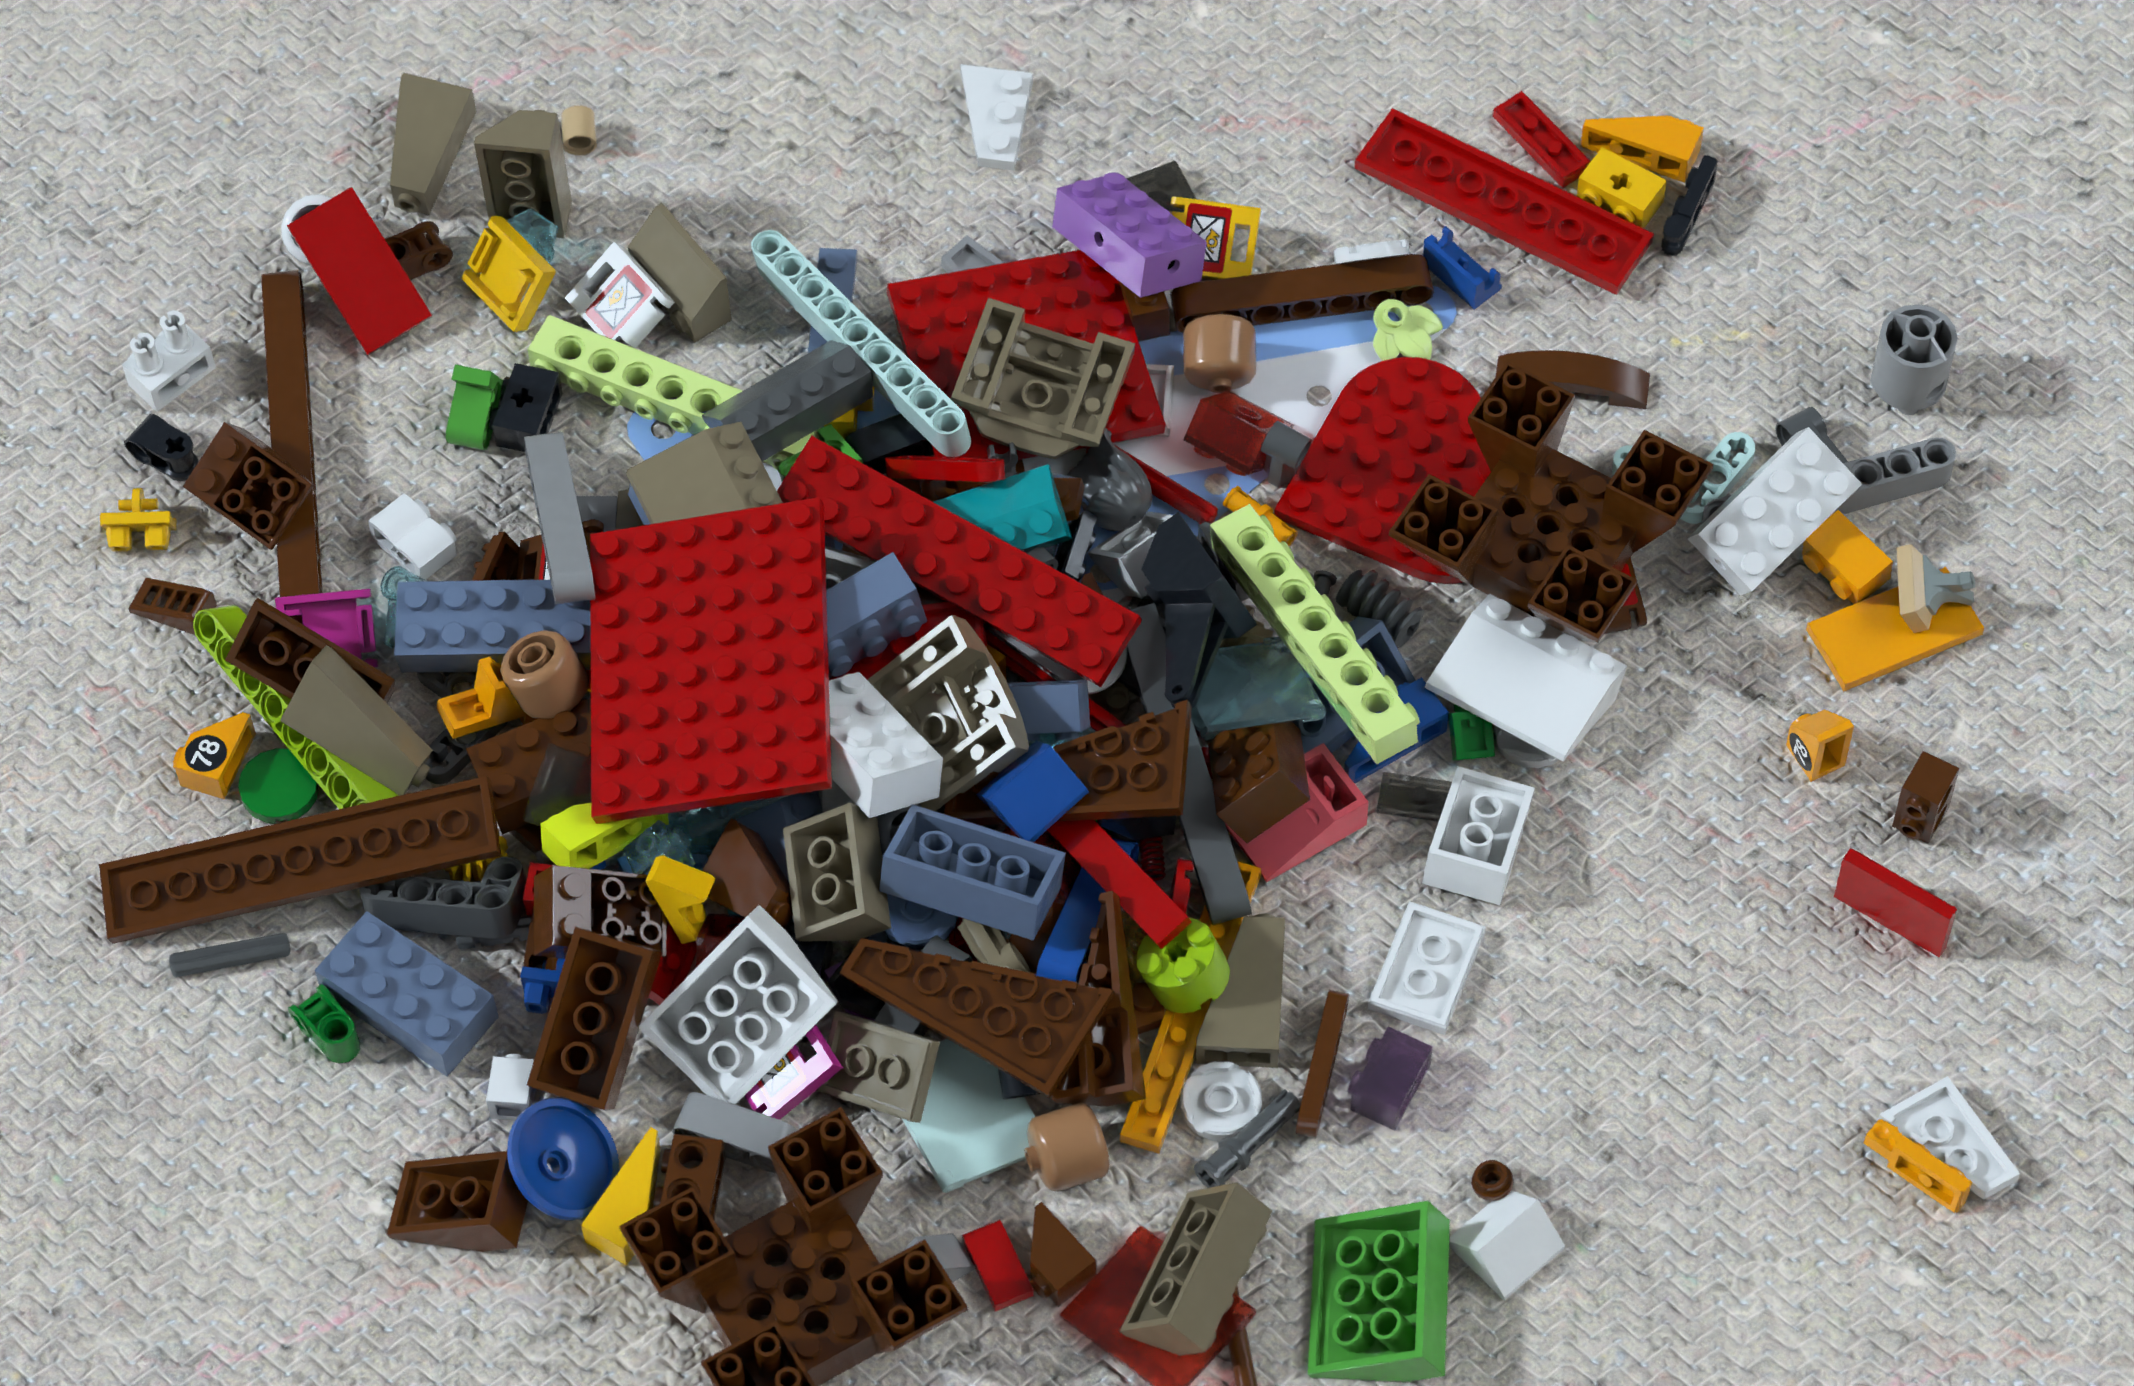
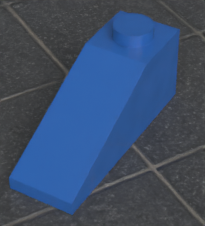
(1433, 723)

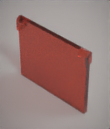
(1107, 1299)

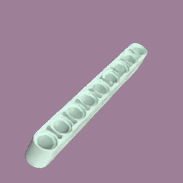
(844, 323)

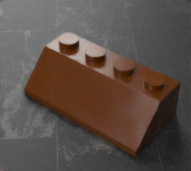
(281, 649)
(594, 1018)

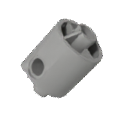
(1913, 358)

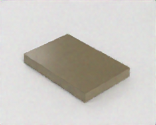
(880, 1066)

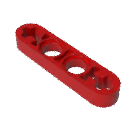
(946, 468)

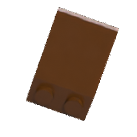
(459, 1203)

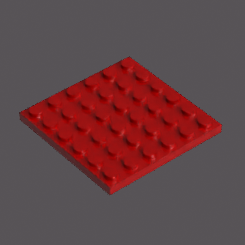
(1058, 292)

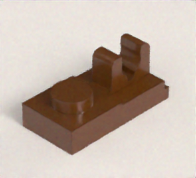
(499, 559)

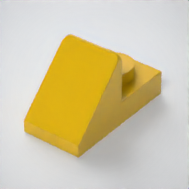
(680, 895)

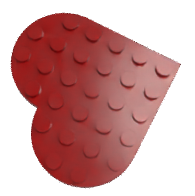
(1375, 453)

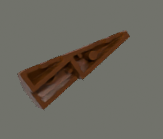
(1110, 1060)

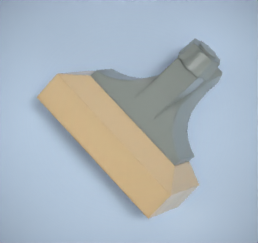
(1927, 588)

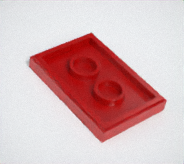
(1895, 902)

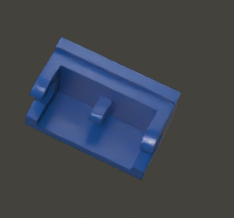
(1459, 270)

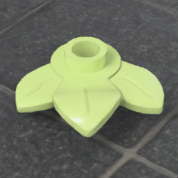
(1408, 335)

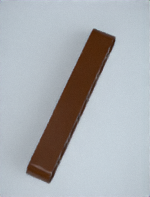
(1306, 291)

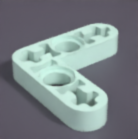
(1718, 457)

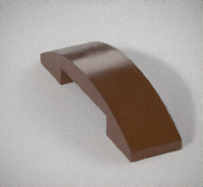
(1585, 374)

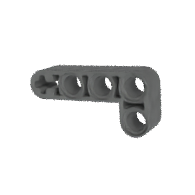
(452, 906)

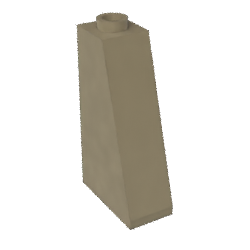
(427, 139)
(356, 724)
(1246, 1017)

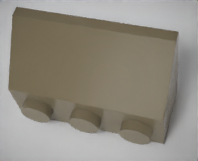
(683, 273)
(836, 876)

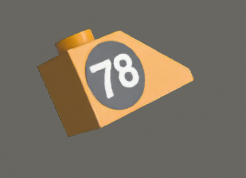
(1820, 742)
(214, 755)

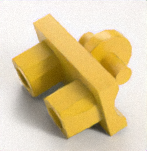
(122, 524)

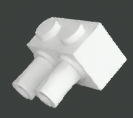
(169, 364)

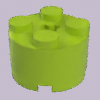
(1186, 969)

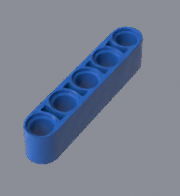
(1069, 940)

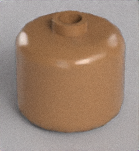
(1219, 352)
(544, 674)
(1067, 1147)

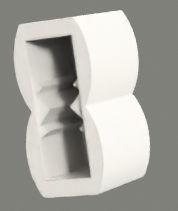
(413, 537)

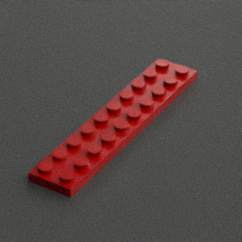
(963, 563)

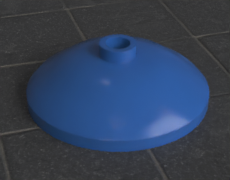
(575, 1148)

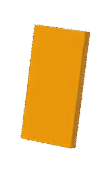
(1875, 640)

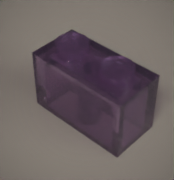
(1390, 1077)

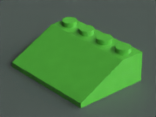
(1380, 1294)

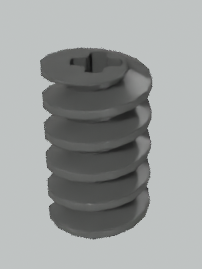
(1372, 602)

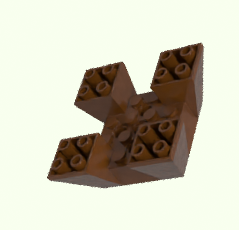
(1542, 522)
(729, 1278)

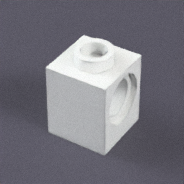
(507, 1087)

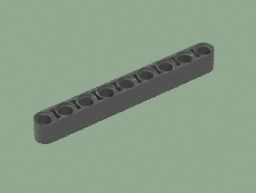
(1201, 826)

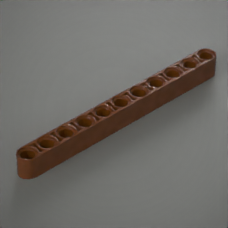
(292, 426)

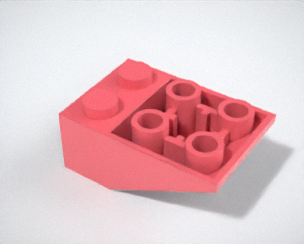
(1329, 816)

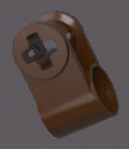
(417, 252)

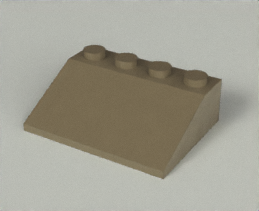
(703, 477)

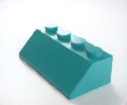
(1017, 510)

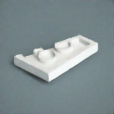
(997, 112)

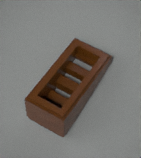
(178, 619)

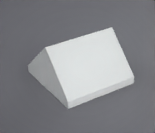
(1507, 1242)

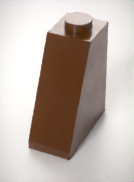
(748, 875)

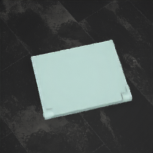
(966, 1121)

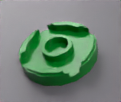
(277, 787)

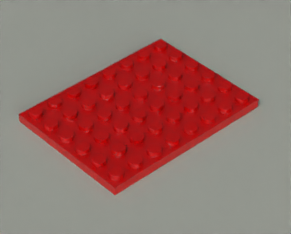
(709, 661)

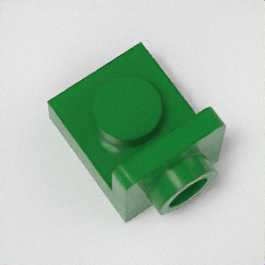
(1470, 735)

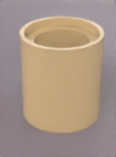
(578, 130)

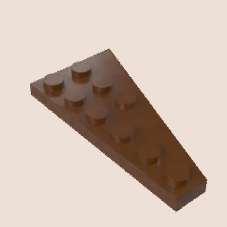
(1125, 769)
(995, 1012)

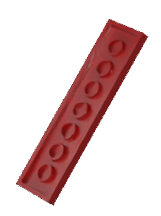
(1504, 201)

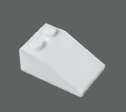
(1478, 835)

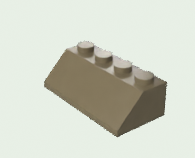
(525, 168)
(1197, 1269)

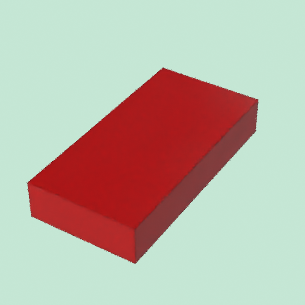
(997, 1265)

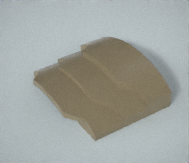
(1039, 384)
(957, 703)

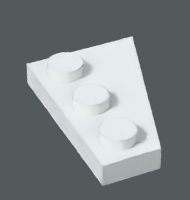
(1954, 1135)

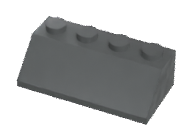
(797, 398)

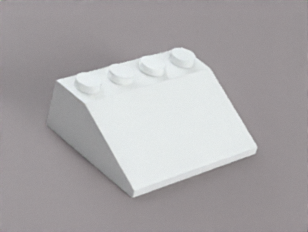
(1527, 677)
(740, 1009)

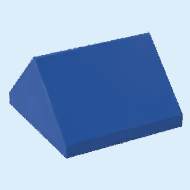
(1033, 791)

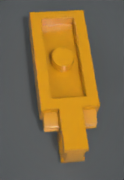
(1919, 1166)

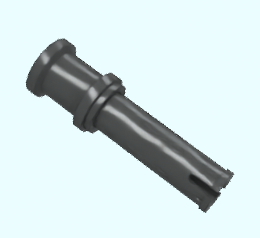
(1236, 1151)

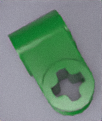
(324, 1019)

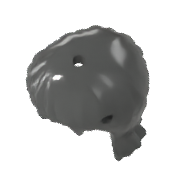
(1113, 486)

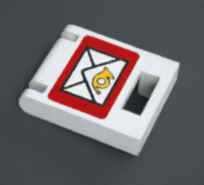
(624, 301)

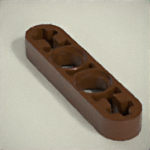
(1322, 1064)

